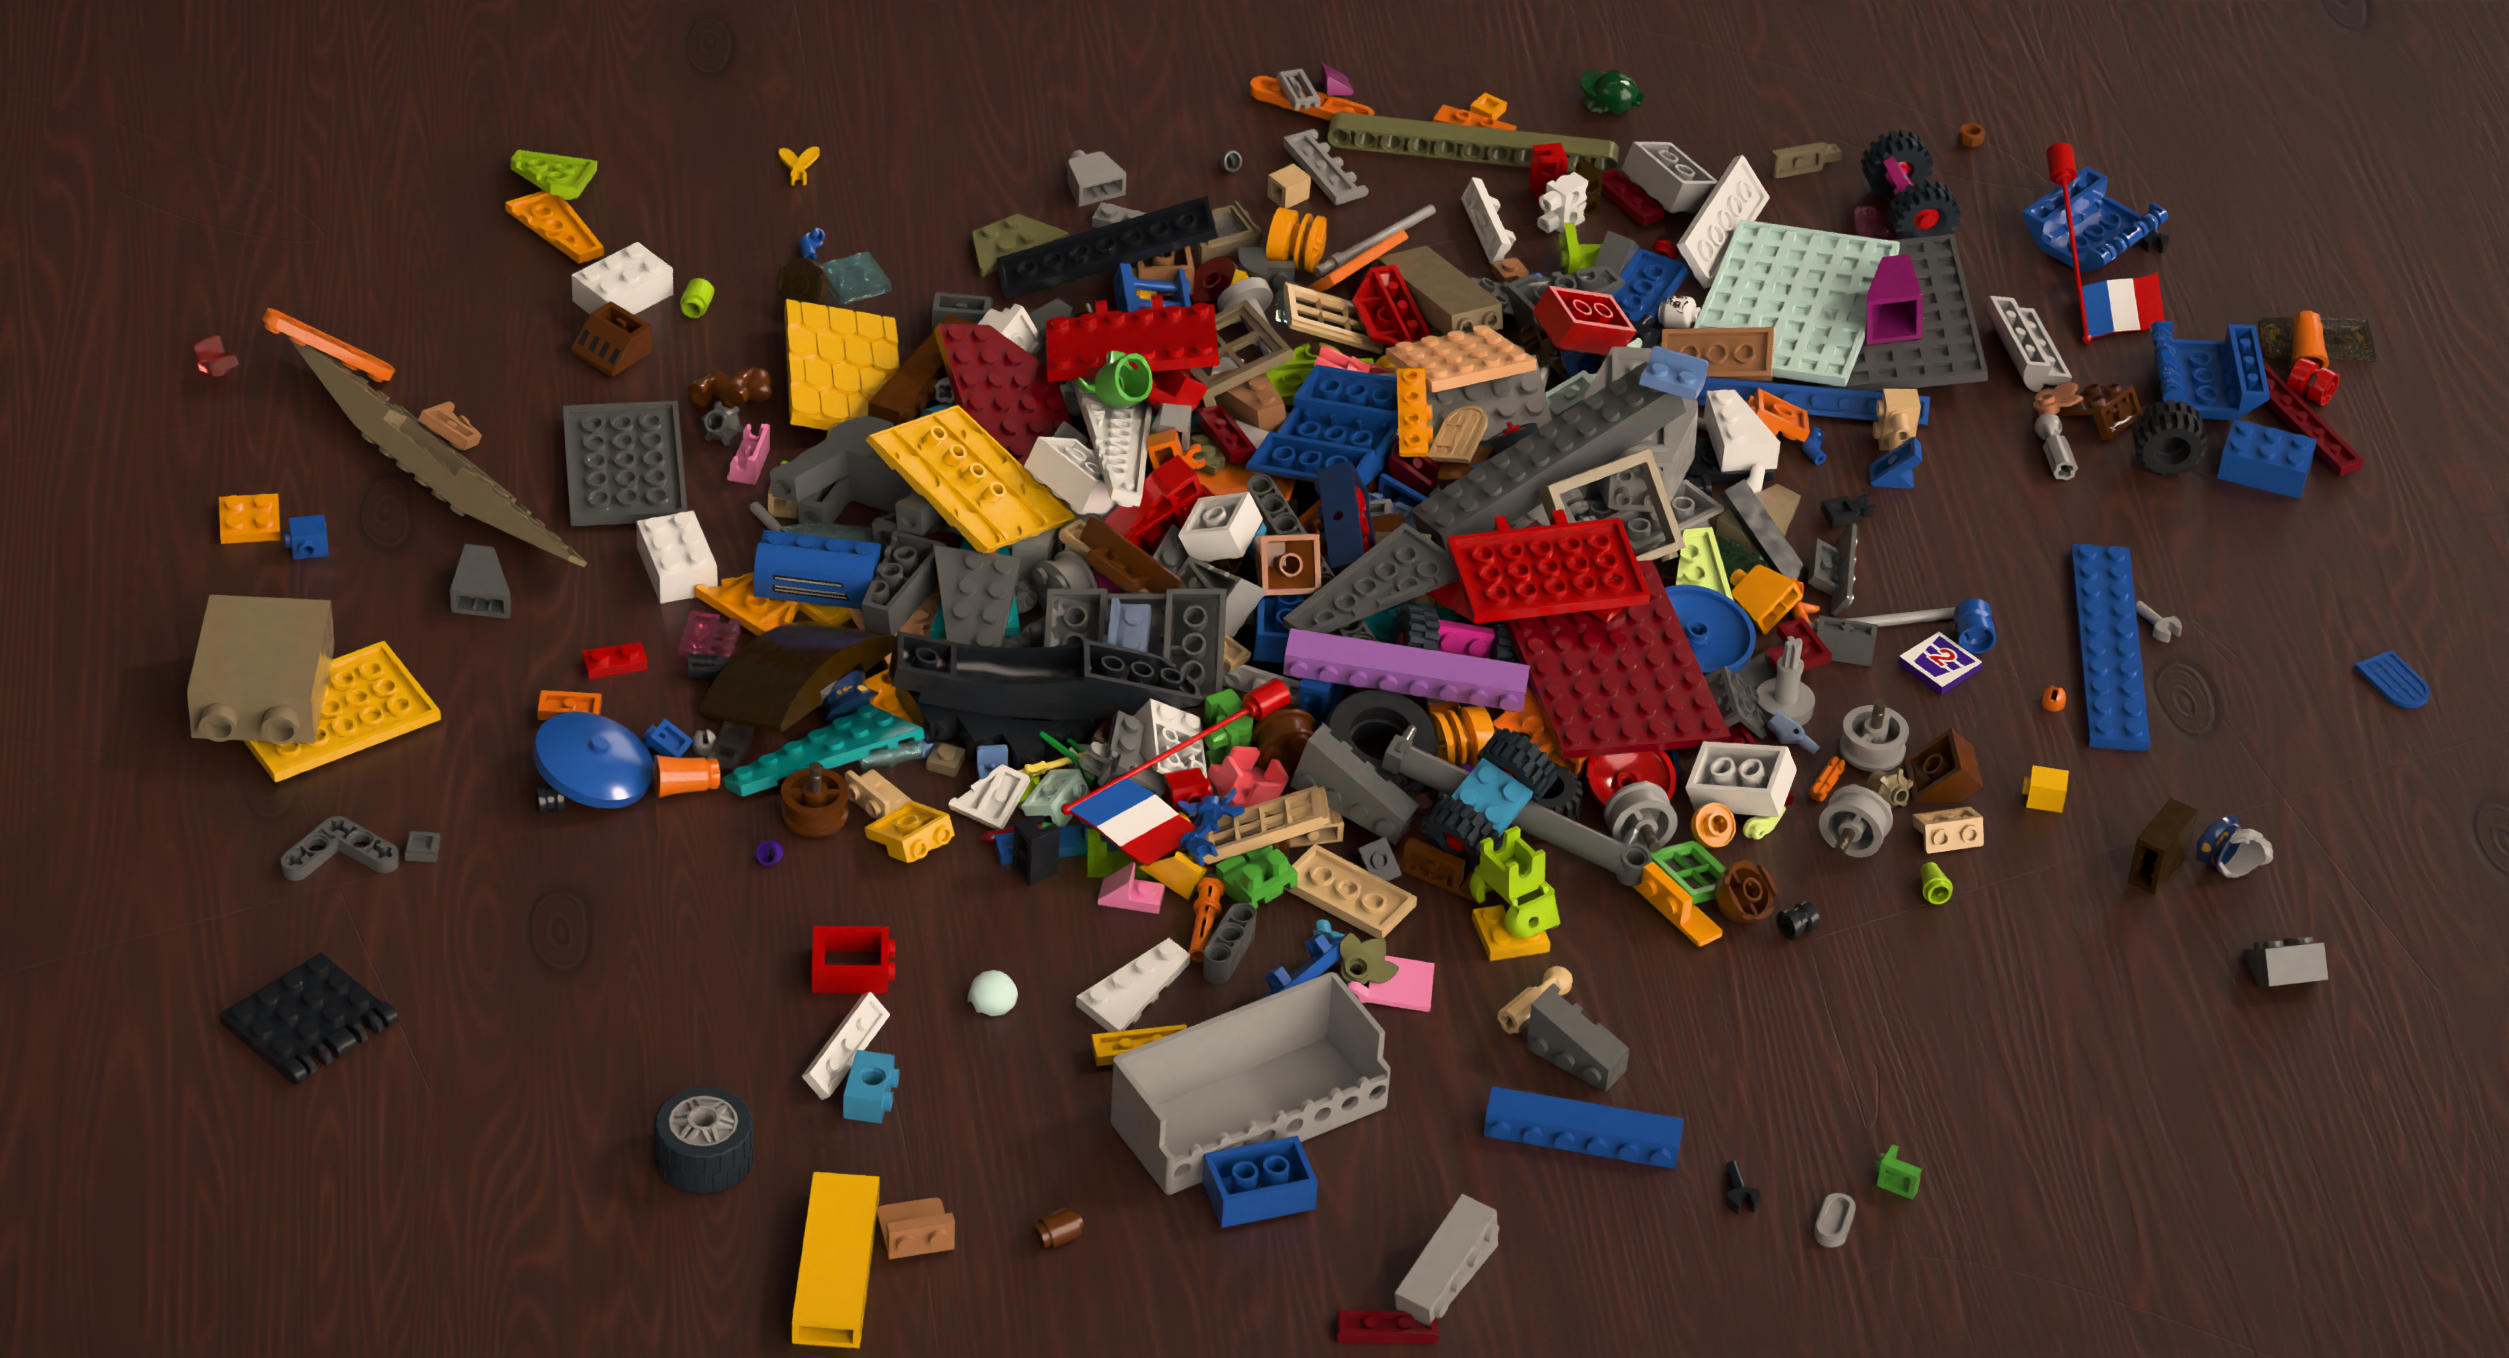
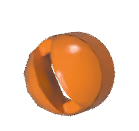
(2051, 704)

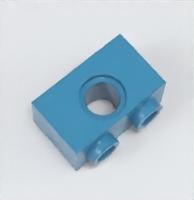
(870, 1086)

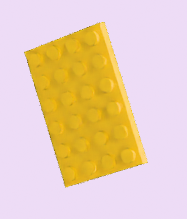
(364, 704)

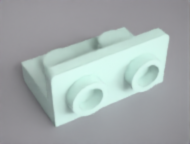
(1055, 789)

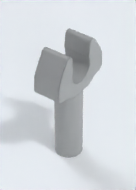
(2161, 625)

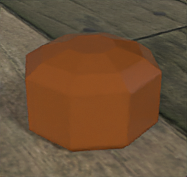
(1971, 135)

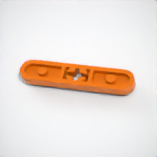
(1269, 90)
(304, 334)

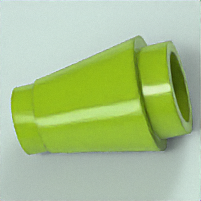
(1935, 884)

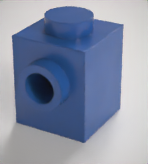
(307, 537)

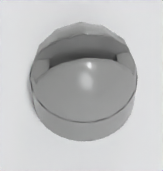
(698, 746)

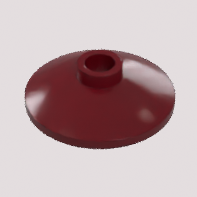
(1212, 279)

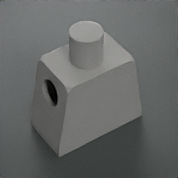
(1094, 177)

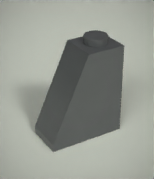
(480, 584)

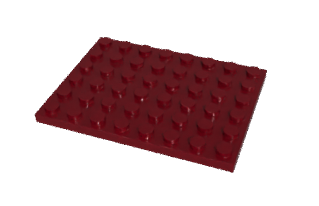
(1618, 681)

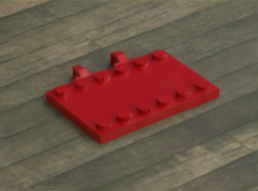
(1162, 334)
(1547, 569)

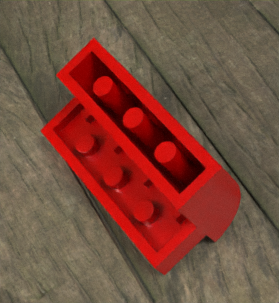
(1177, 388)

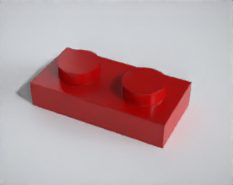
(615, 660)

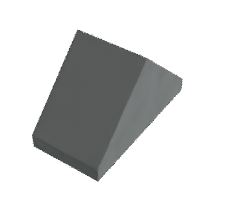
(1616, 252)

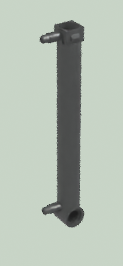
(1621, 858)

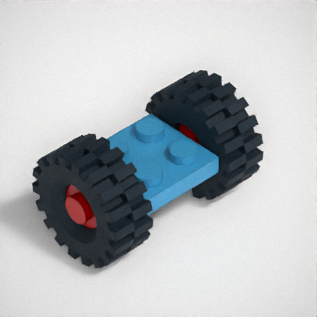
(1490, 796)

